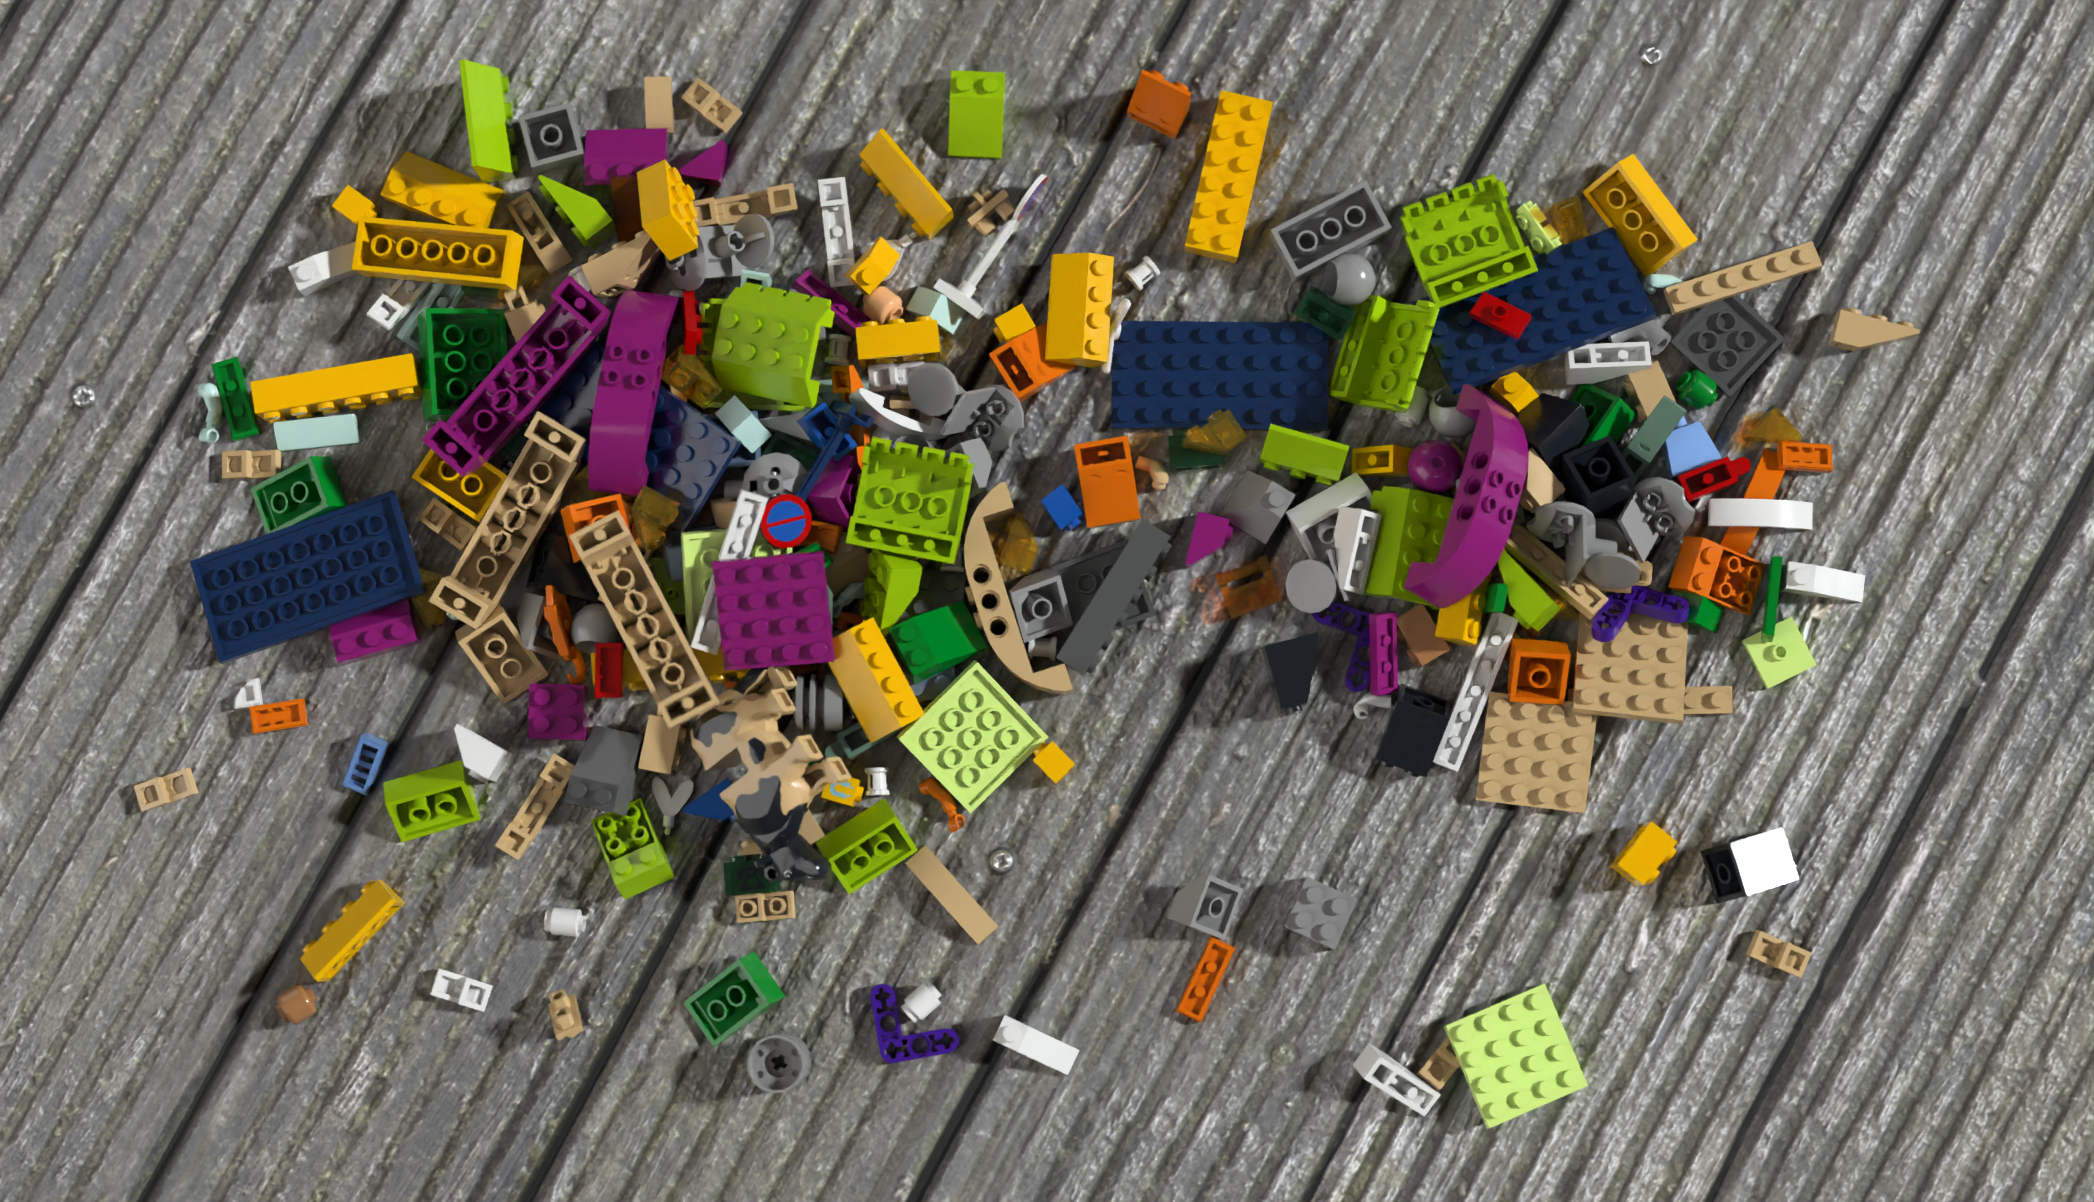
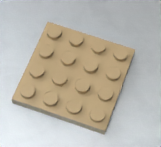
(1635, 673)
(1535, 754)

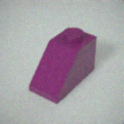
(1207, 537)

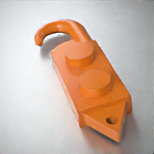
(559, 619)

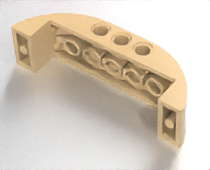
(512, 522)
(981, 558)
(644, 619)

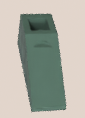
(1652, 435)

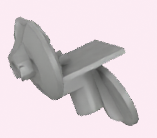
(724, 252)
(986, 412)
(761, 478)
(1652, 510)
(1575, 528)
(1315, 584)

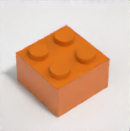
(585, 513)
(1538, 671)

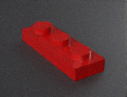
(690, 322)

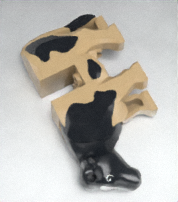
(778, 785)

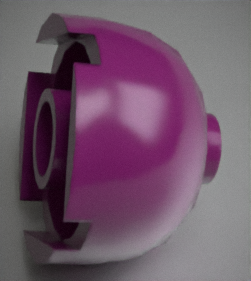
(1434, 466)

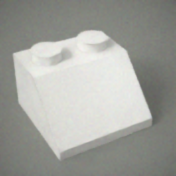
(481, 755)

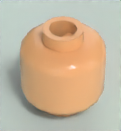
(882, 305)

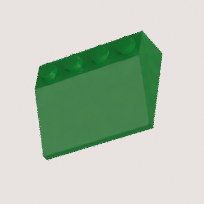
(456, 355)

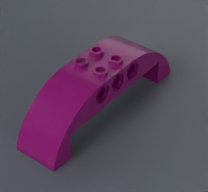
(521, 380)
(629, 391)
(1481, 507)

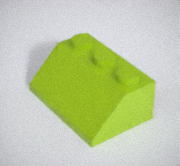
(1303, 455)
(431, 801)
(866, 846)

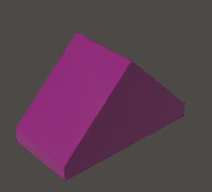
(707, 166)

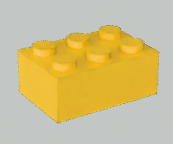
(667, 209)
(898, 341)
(469, 493)

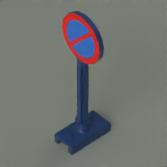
(787, 516)

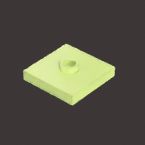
(1782, 657)

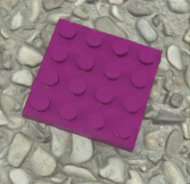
(773, 610)

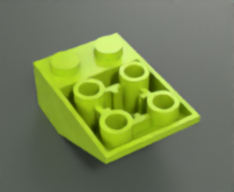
(589, 218)
(889, 587)
(632, 850)

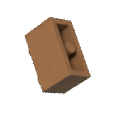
(1418, 634)

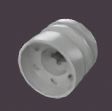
(819, 702)
(763, 1066)

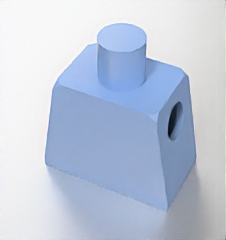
(1688, 449)

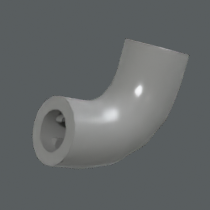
(1648, 331)

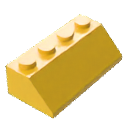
(906, 185)
(441, 193)
(1640, 215)
(1079, 309)
(1462, 620)
(873, 681)
(351, 931)

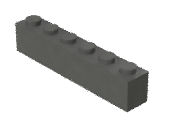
(1113, 598)

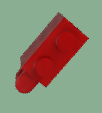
(1712, 477)

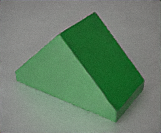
(1702, 611)

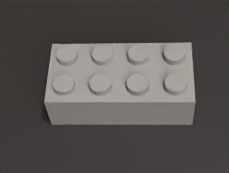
(1330, 230)

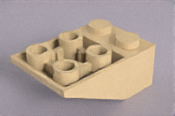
(622, 267)

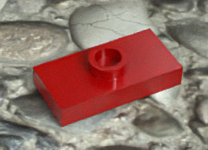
(1500, 315)
(609, 670)

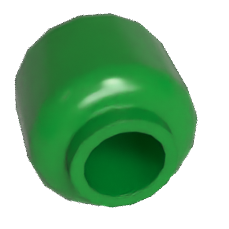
(1696, 389)

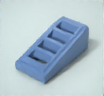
(375, 742)

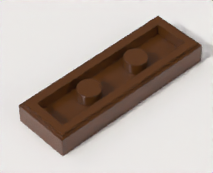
(626, 206)

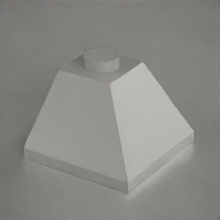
(982, 463)
(1257, 506)
(1040, 605)
(535, 629)
(1206, 905)

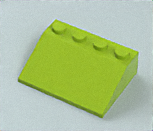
(488, 122)

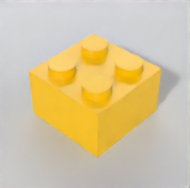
(1644, 854)

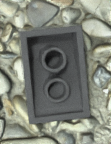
(606, 771)

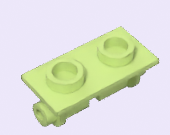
(1528, 219)

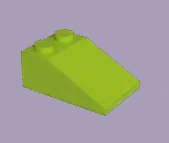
(976, 114)
(1531, 602)

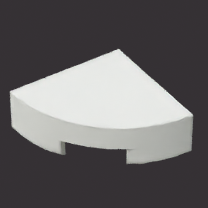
(249, 695)

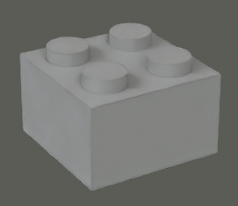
(552, 138)
(1320, 913)

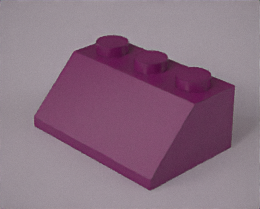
(622, 152)
(375, 633)

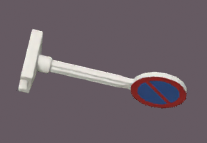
(966, 289)

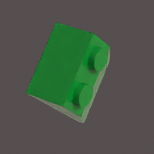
(299, 493)
(936, 640)
(734, 999)

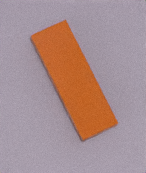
(1205, 979)

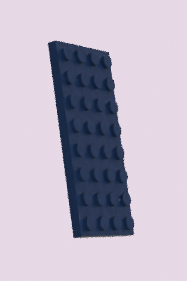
(1573, 300)
(1187, 370)
(683, 449)
(307, 577)

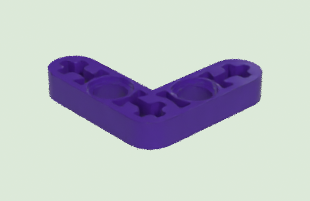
(1674, 610)
(1362, 641)
(896, 1036)

